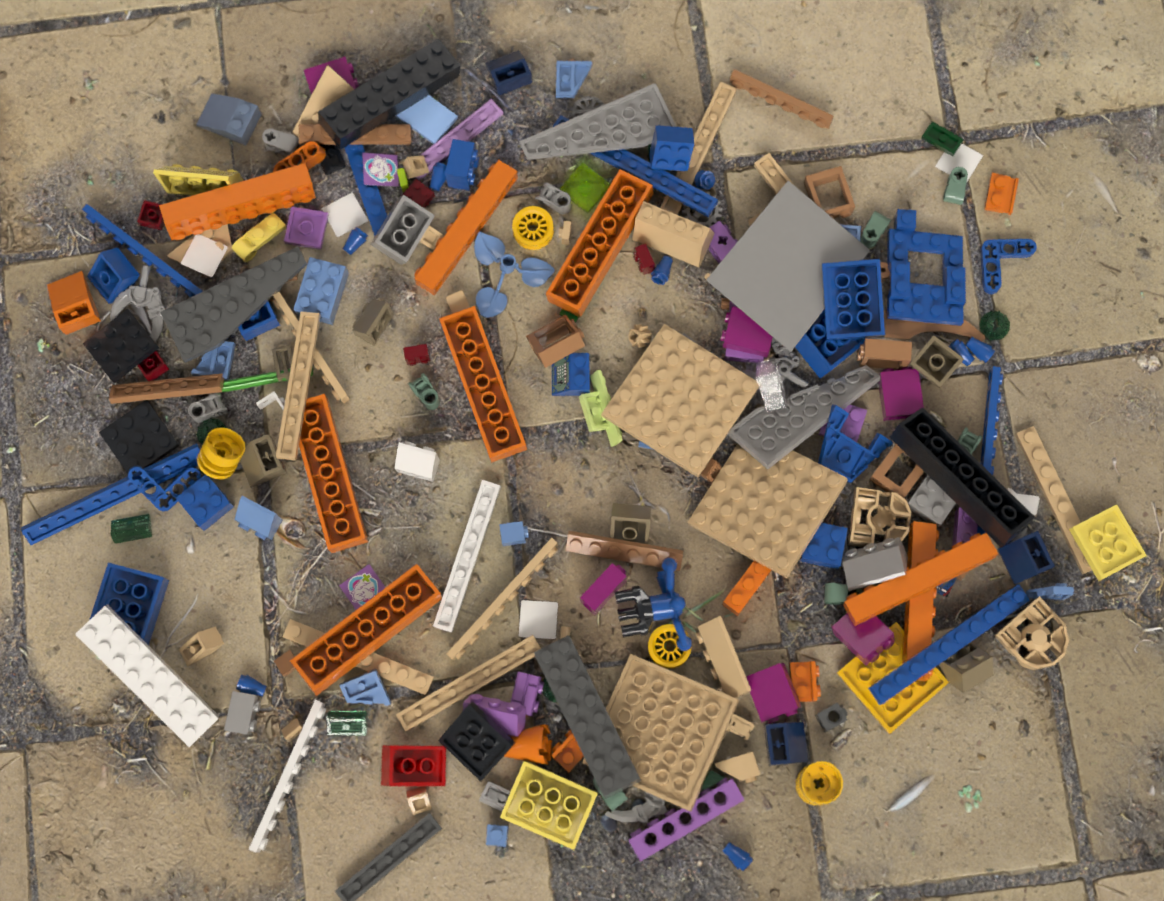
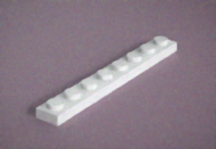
(466, 556)
(285, 785)

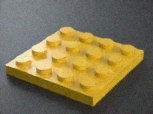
(902, 705)

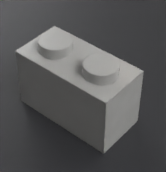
(242, 713)

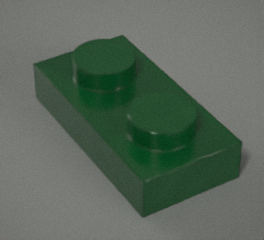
(942, 138)

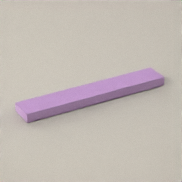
(464, 131)

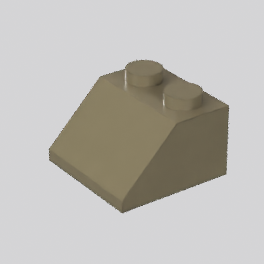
(373, 321)
(936, 361)
(630, 522)

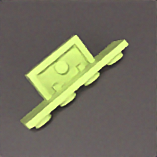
(594, 404)

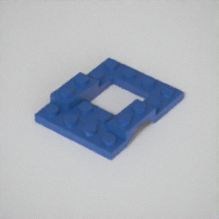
(924, 301)

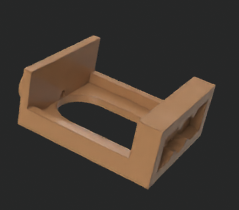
(888, 485)

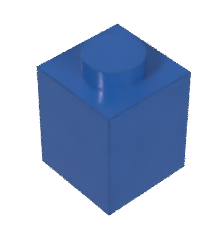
(905, 220)

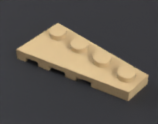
(329, 89)

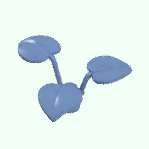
(491, 249)

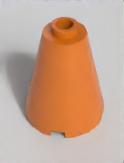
(532, 745)

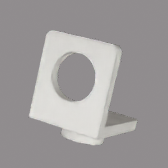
(271, 398)
(1029, 501)

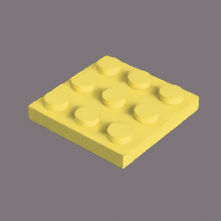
(1107, 542)

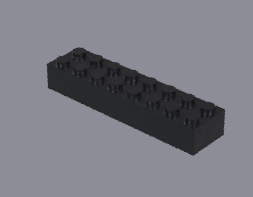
(389, 93)
(962, 477)

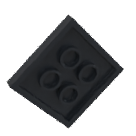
(120, 345)
(139, 437)
(476, 741)

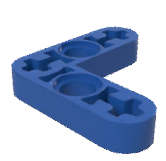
(998, 252)
(160, 493)

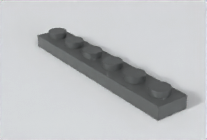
(389, 859)

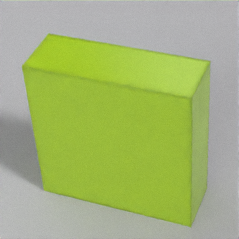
(403, 179)

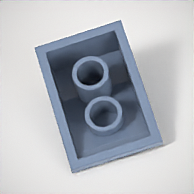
(230, 118)

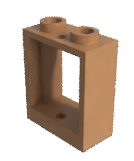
(826, 177)
(553, 332)
(884, 354)

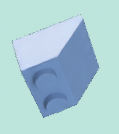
(257, 518)

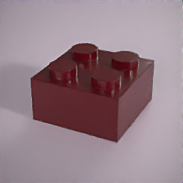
(419, 193)
(151, 216)
(644, 259)
(416, 354)
(153, 366)

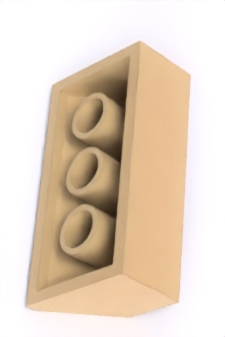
(672, 234)
(723, 658)

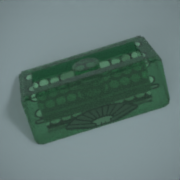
(131, 528)
(347, 723)
(711, 779)

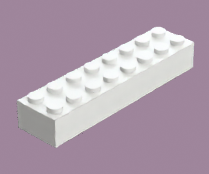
(147, 675)

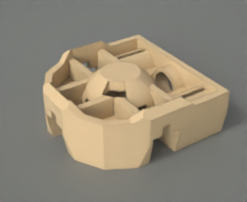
(868, 499)
(1038, 614)

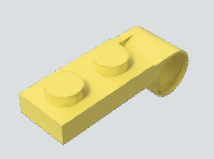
(263, 232)

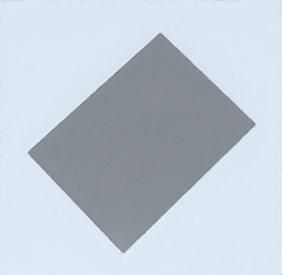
(778, 265)

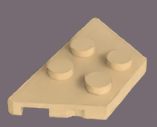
(221, 236)

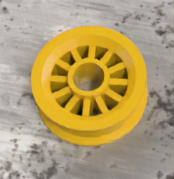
(538, 212)
(658, 659)

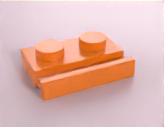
(1001, 193)

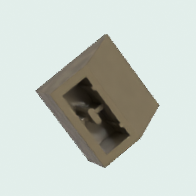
(261, 462)
(967, 667)

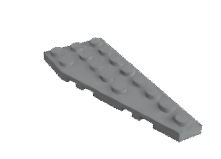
(614, 126)
(777, 432)

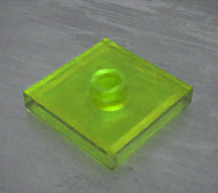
(585, 187)

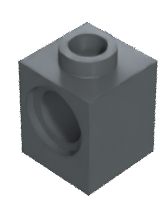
(825, 723)

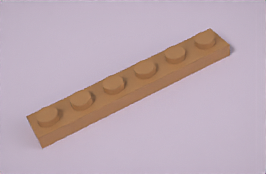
(775, 96)
(382, 135)
(166, 388)
(621, 549)

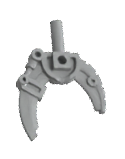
(142, 297)
(786, 362)
(653, 807)

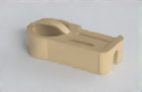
(740, 726)

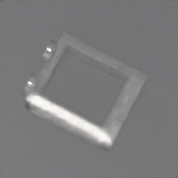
(771, 382)

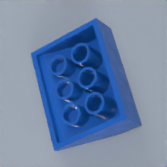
(853, 300)
(824, 353)
(133, 597)

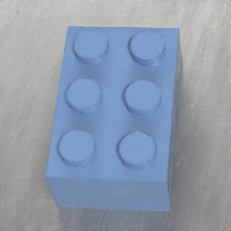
(321, 289)

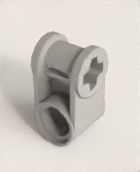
(282, 143)
(551, 196)
(208, 407)

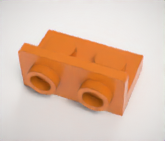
(804, 680)
(568, 753)

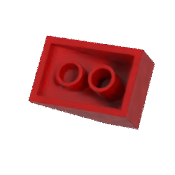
(413, 765)

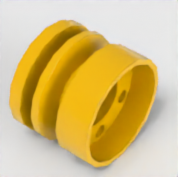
(221, 453)
(830, 782)

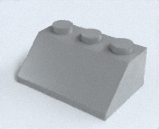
(875, 563)

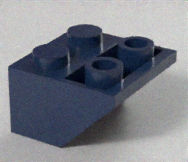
(509, 72)
(1026, 557)
(785, 743)

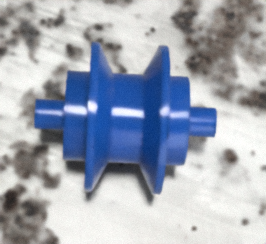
(704, 179)

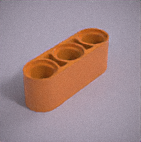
(304, 153)

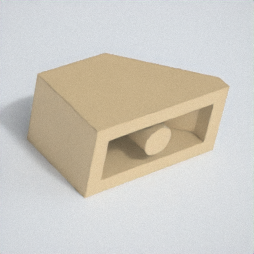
(201, 645)
(740, 767)

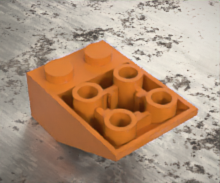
(72, 303)

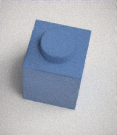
(513, 533)
(497, 835)

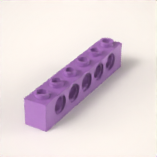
(732, 798)

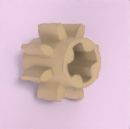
(640, 335)

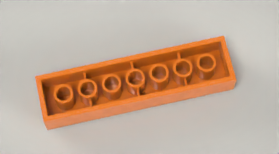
(237, 202)
(599, 244)
(483, 384)
(330, 477)
(366, 629)

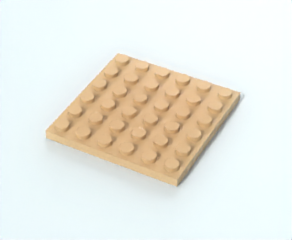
(681, 400)
(769, 510)
(668, 728)

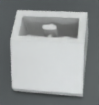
(416, 461)

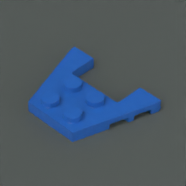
(845, 454)

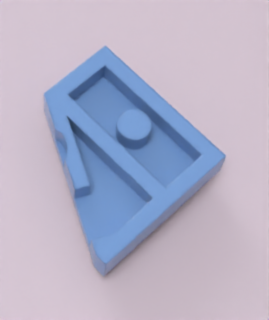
(570, 77)
(216, 361)
(1057, 592)
(365, 689)

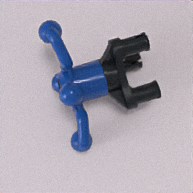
(654, 608)

